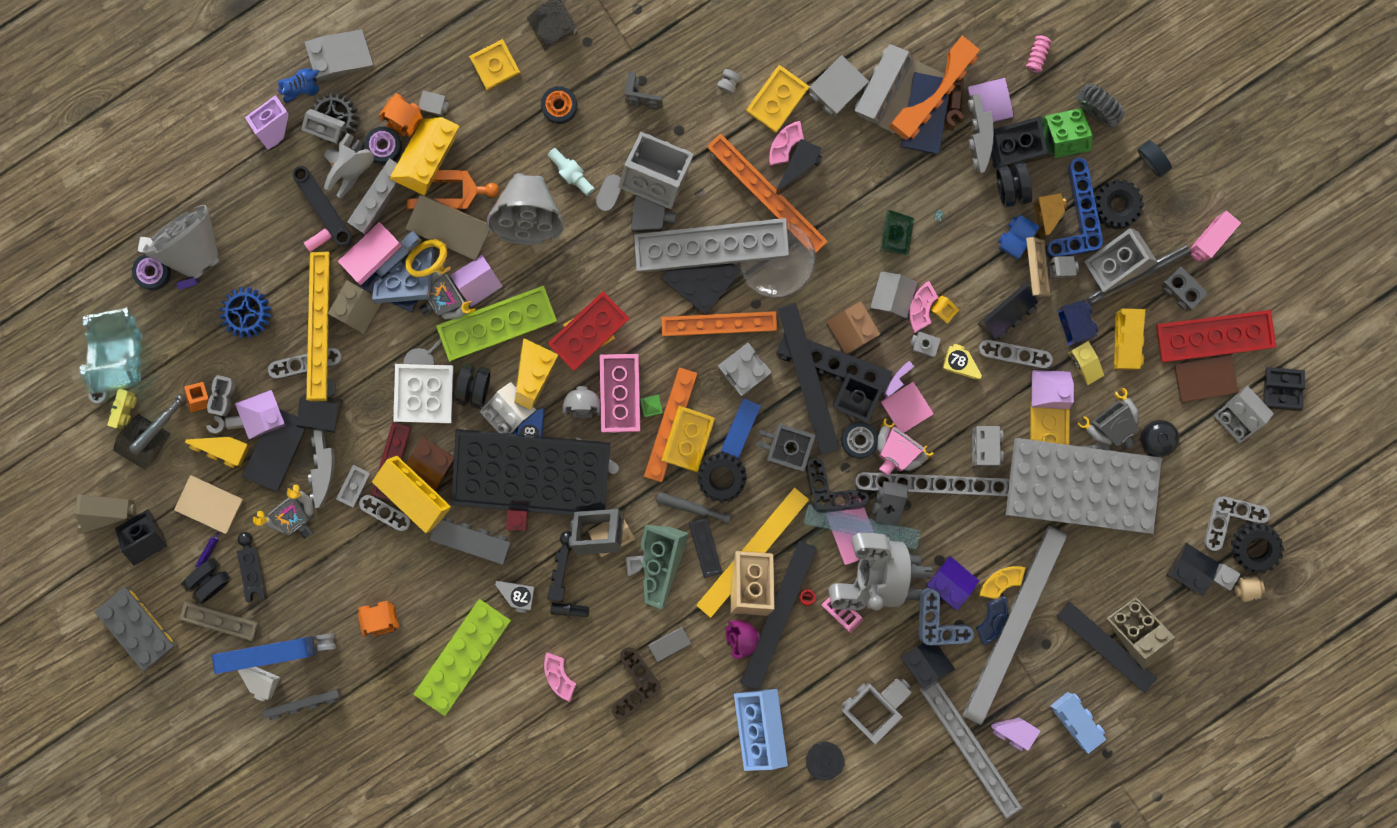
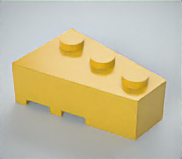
(1129, 339)
(533, 372)

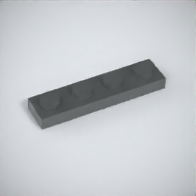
(294, 707)

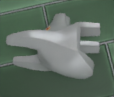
(347, 164)

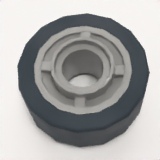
(869, 434)

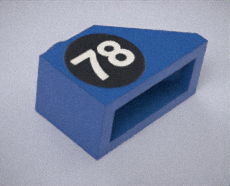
(533, 425)

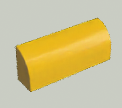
(411, 494)

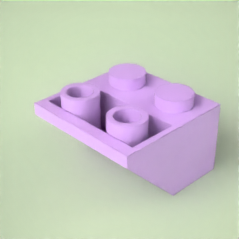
(1018, 731)

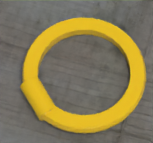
(426, 244)

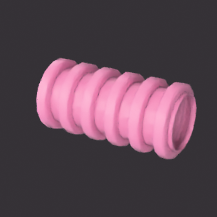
(1038, 53)

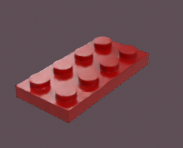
(588, 331)

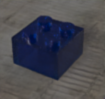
(1077, 322)

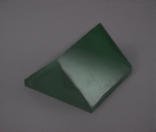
(896, 233)

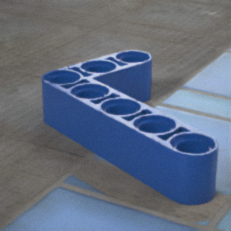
(1082, 215)
(263, 655)

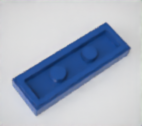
(740, 427)

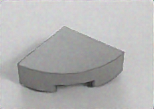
(634, 564)

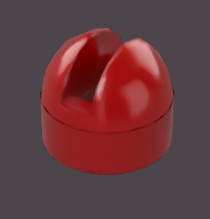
(807, 594)

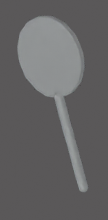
(421, 356)

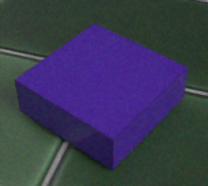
(187, 283)

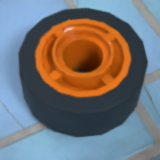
(556, 94)

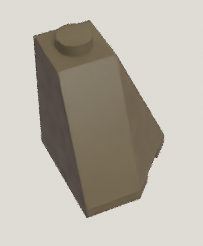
(101, 512)

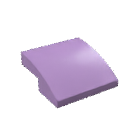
(994, 98)
(895, 382)

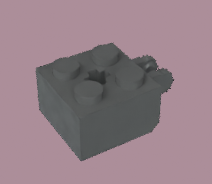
(779, 453)

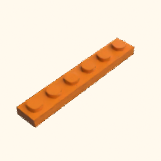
(719, 324)
(679, 397)

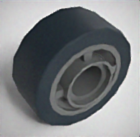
(1154, 158)

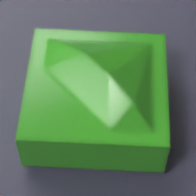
(651, 406)

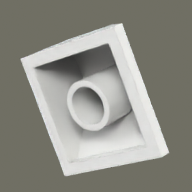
(259, 682)

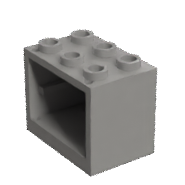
(655, 170)

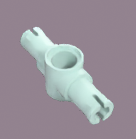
(571, 172)

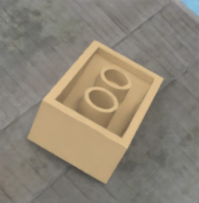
(752, 583)

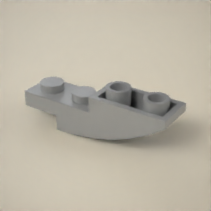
(981, 142)
(321, 478)

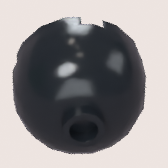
(1159, 438)

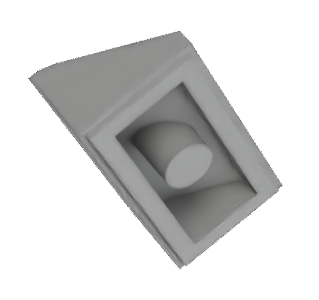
(322, 126)
(669, 644)

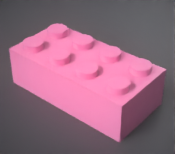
(620, 393)

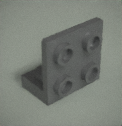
(635, 98)

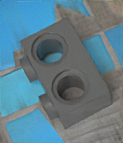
(1187, 284)

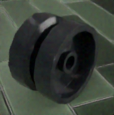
(1014, 184)
(472, 386)
(206, 581)

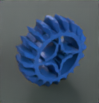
(229, 309)

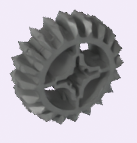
(331, 102)
(1100, 105)

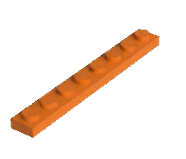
(761, 188)

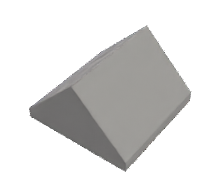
(893, 294)

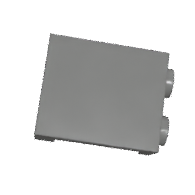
(837, 86)

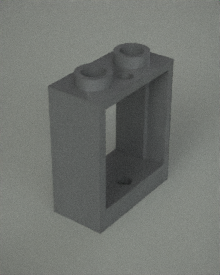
(609, 545)

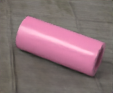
(318, 239)

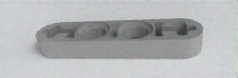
(1015, 352)
(303, 360)

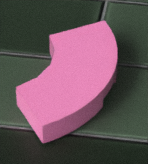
(784, 142)
(921, 306)
(557, 677)

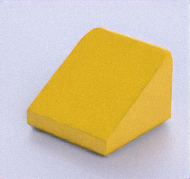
(944, 309)

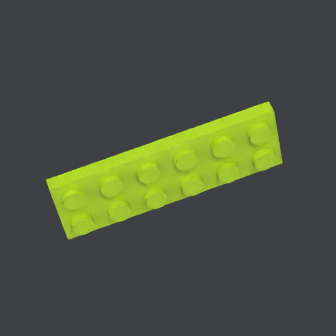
(496, 323)
(462, 657)

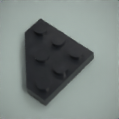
(702, 284)

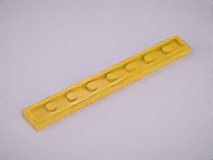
(318, 326)
(759, 543)

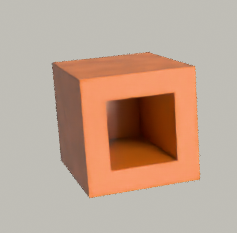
(196, 397)

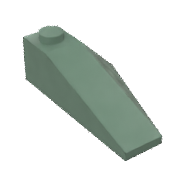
(661, 558)

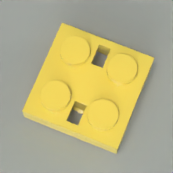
(124, 401)

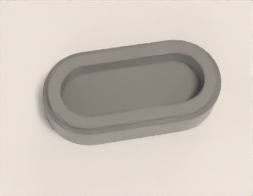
(608, 193)

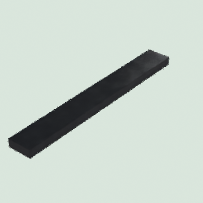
(808, 378)
(778, 617)

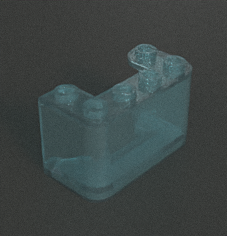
(112, 351)

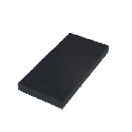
(274, 453)

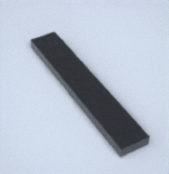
(1106, 647)

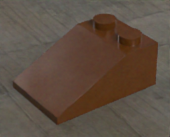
(430, 463)

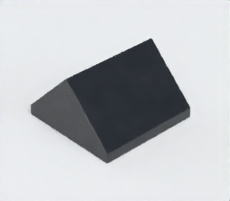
(319, 414)

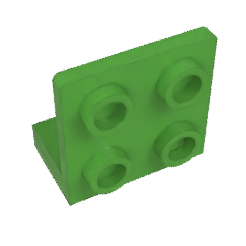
(1070, 133)

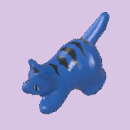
(301, 83)

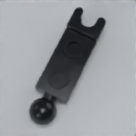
(250, 568)
(556, 591)

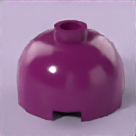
(742, 638)

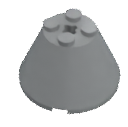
(526, 212)
(186, 243)

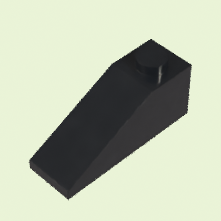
(801, 164)

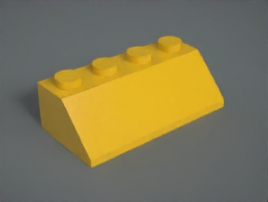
(425, 154)

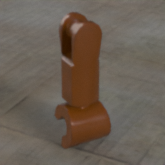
(955, 106)

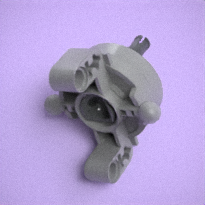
(881, 575)

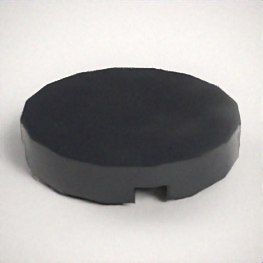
(824, 760)

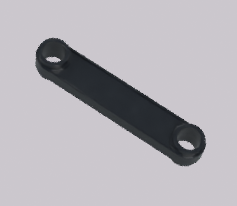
(322, 206)

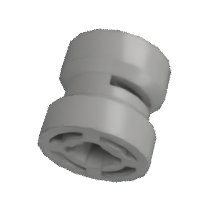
(729, 81)

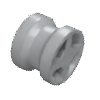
(325, 641)

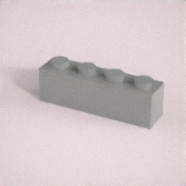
(883, 84)
(374, 200)

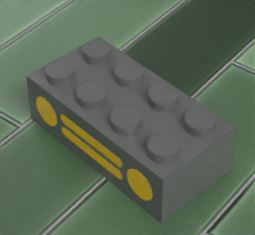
(136, 628)

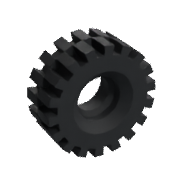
(1132, 200)

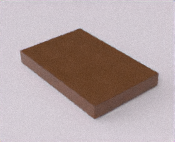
(1206, 378)

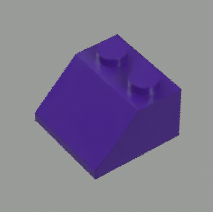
(953, 583)

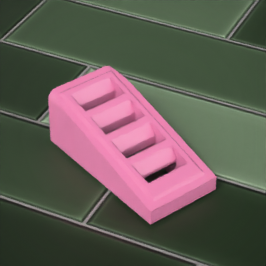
(850, 628)

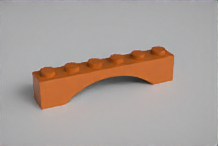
(958, 58)

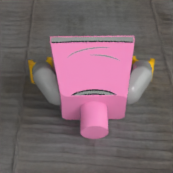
(899, 450)

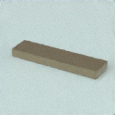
(219, 621)

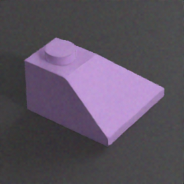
(269, 122)
(1052, 389)
(260, 414)

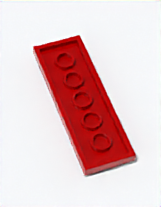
(1216, 336)

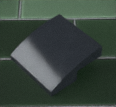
(1284, 388)

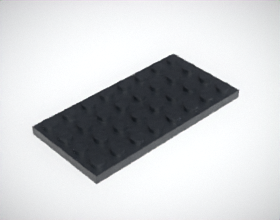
(529, 472)

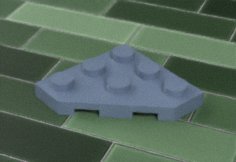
(401, 285)

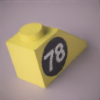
(960, 362)
(1087, 362)

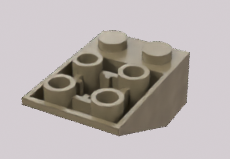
(1141, 632)

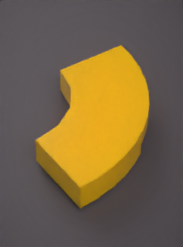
(1002, 580)

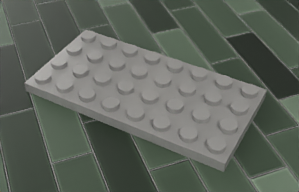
(1083, 486)

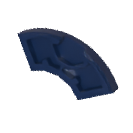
(994, 620)

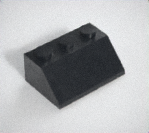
(1009, 312)

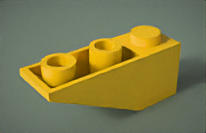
(226, 448)

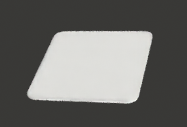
(143, 241)

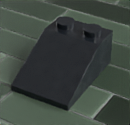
(1021, 142)

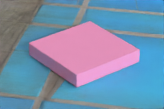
(907, 407)

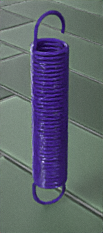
(207, 551)

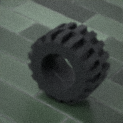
(717, 493)
(1263, 562)

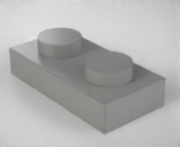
(353, 486)

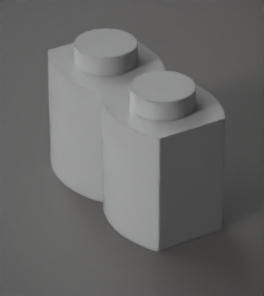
(220, 401)

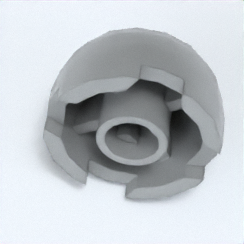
(582, 403)

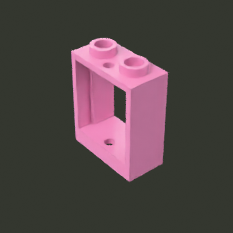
(1214, 237)

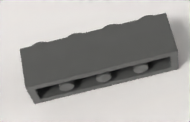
(471, 541)

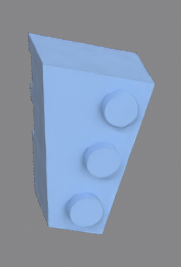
(1078, 722)

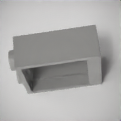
(881, 731)

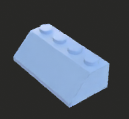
(760, 730)

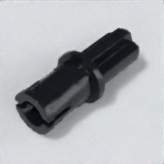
(569, 610)

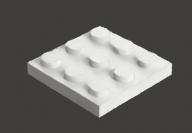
(423, 393)

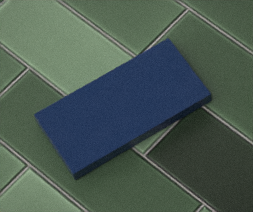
(930, 134)

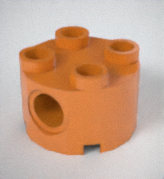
(401, 116)
(378, 619)

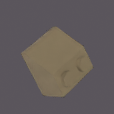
(354, 307)

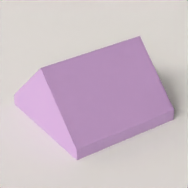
(476, 281)

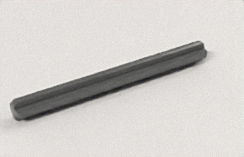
(1161, 263)

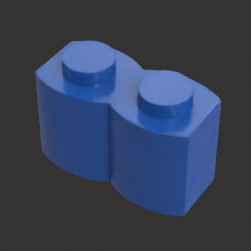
(1015, 240)

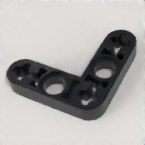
(825, 495)

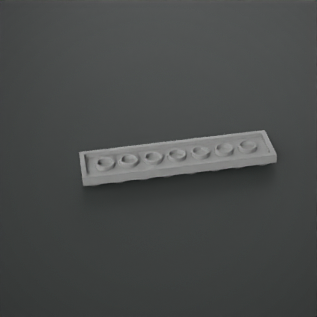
(711, 245)

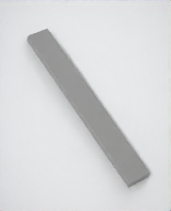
(972, 750)

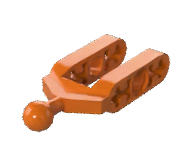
(470, 190)

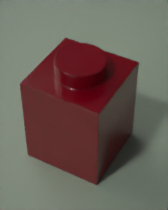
(517, 520)

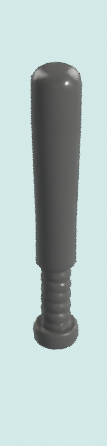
(143, 440)
(678, 503)

